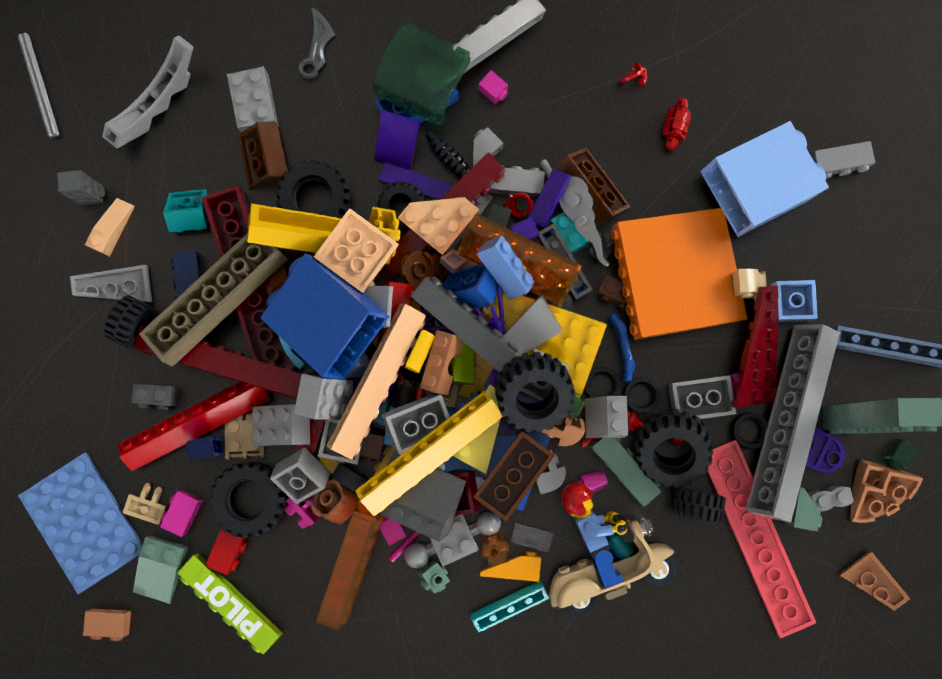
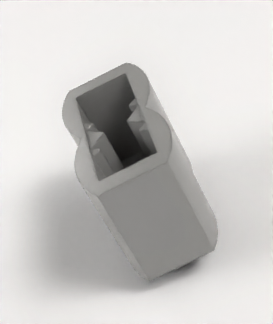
(831, 497)

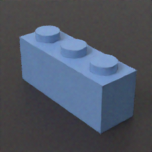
(505, 267)

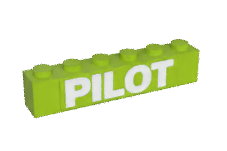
(230, 604)

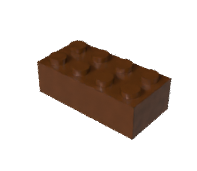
(513, 476)

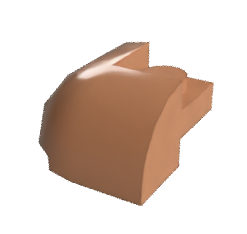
(568, 432)

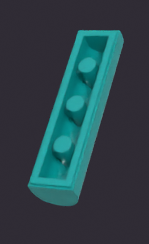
(509, 606)

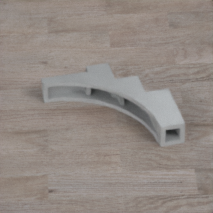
(155, 98)

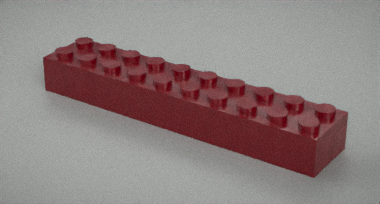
(228, 219)

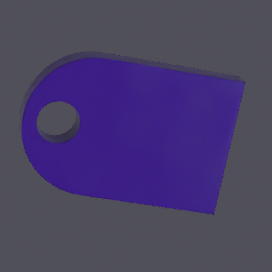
(821, 447)

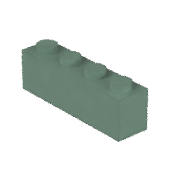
(626, 470)

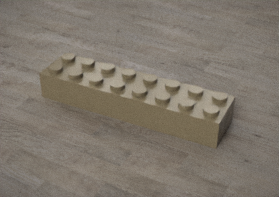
(211, 299)

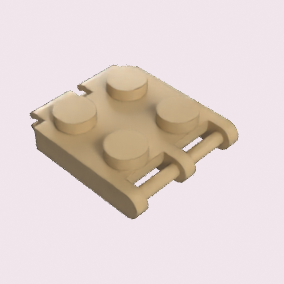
(239, 438)

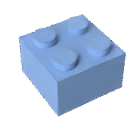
(796, 301)

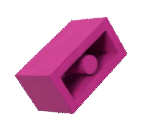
(181, 513)

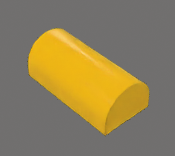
(420, 351)

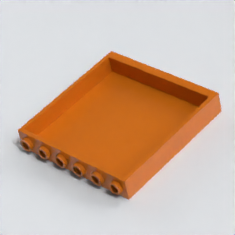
(677, 273)

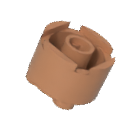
(334, 502)

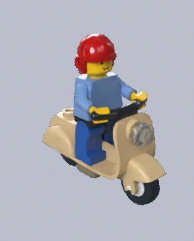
(580, 584)

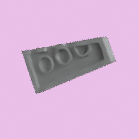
(114, 284)

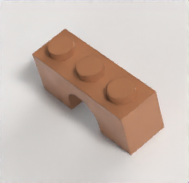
(436, 372)

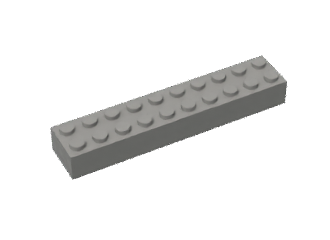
(792, 422)

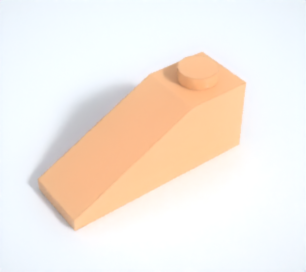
(109, 227)

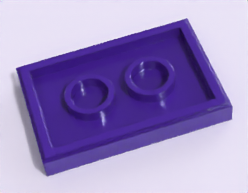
(396, 140)

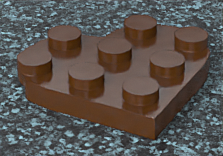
(419, 265)

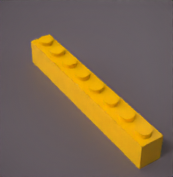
(428, 453)

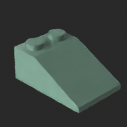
(159, 568)

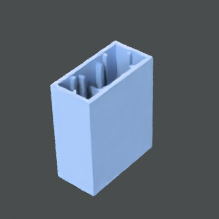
(764, 178)

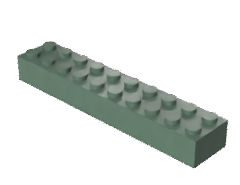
(884, 416)

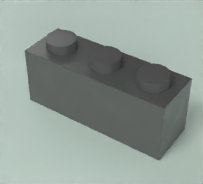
(80, 187)

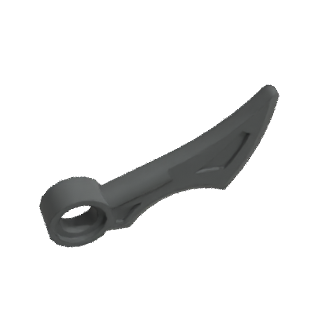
(321, 35)

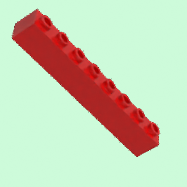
(190, 424)

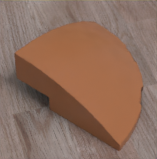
(880, 490)

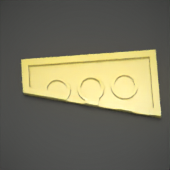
(479, 450)

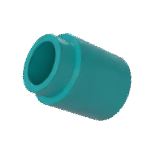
(618, 546)

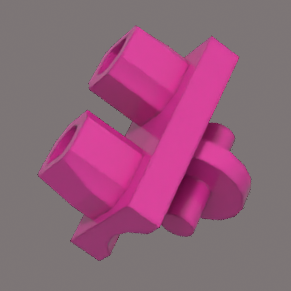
(304, 510)

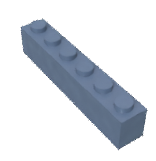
(889, 346)

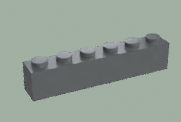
(464, 323)

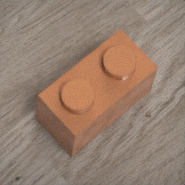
(106, 623)

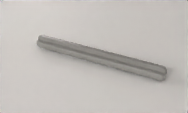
(38, 85)

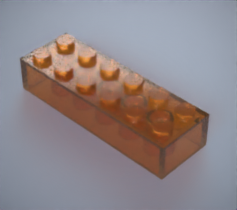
(550, 271)
(348, 568)

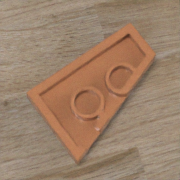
(874, 579)

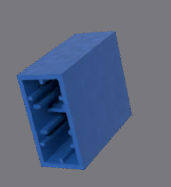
(323, 317)

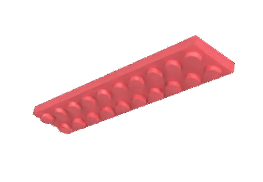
(759, 543)

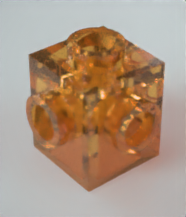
(495, 550)

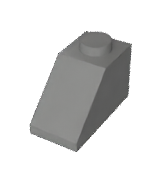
(485, 142)

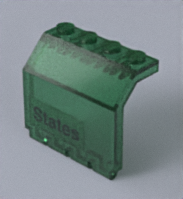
(420, 72)

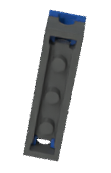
(552, 240)

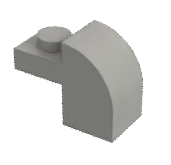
(551, 479)

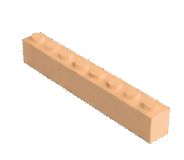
(376, 381)

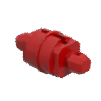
(676, 123)

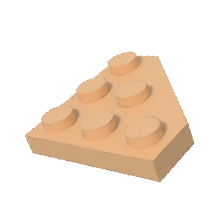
(439, 220)

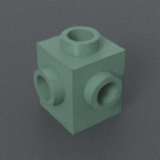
(433, 577)

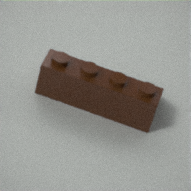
(607, 199)

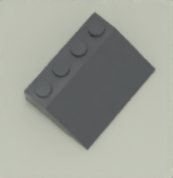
(429, 504)

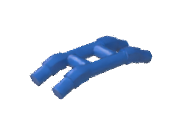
(627, 359)

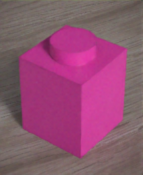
(493, 87)
(392, 531)

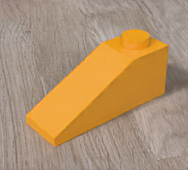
(519, 567)

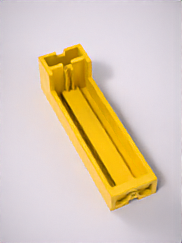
(307, 230)

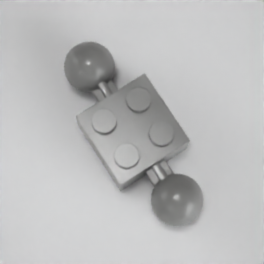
(457, 544)

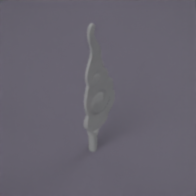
(578, 207)

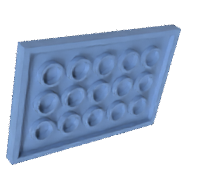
(82, 523)

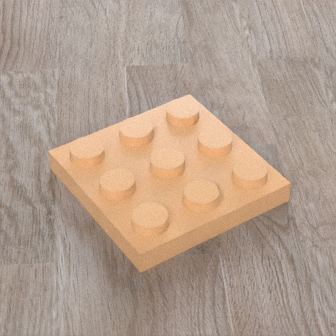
(356, 250)

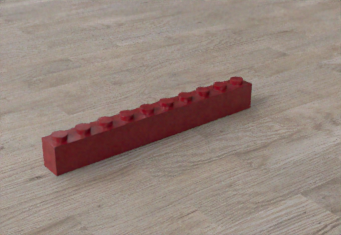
(237, 367)

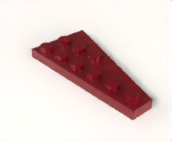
(760, 353)

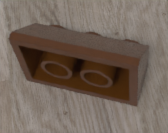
(262, 154)

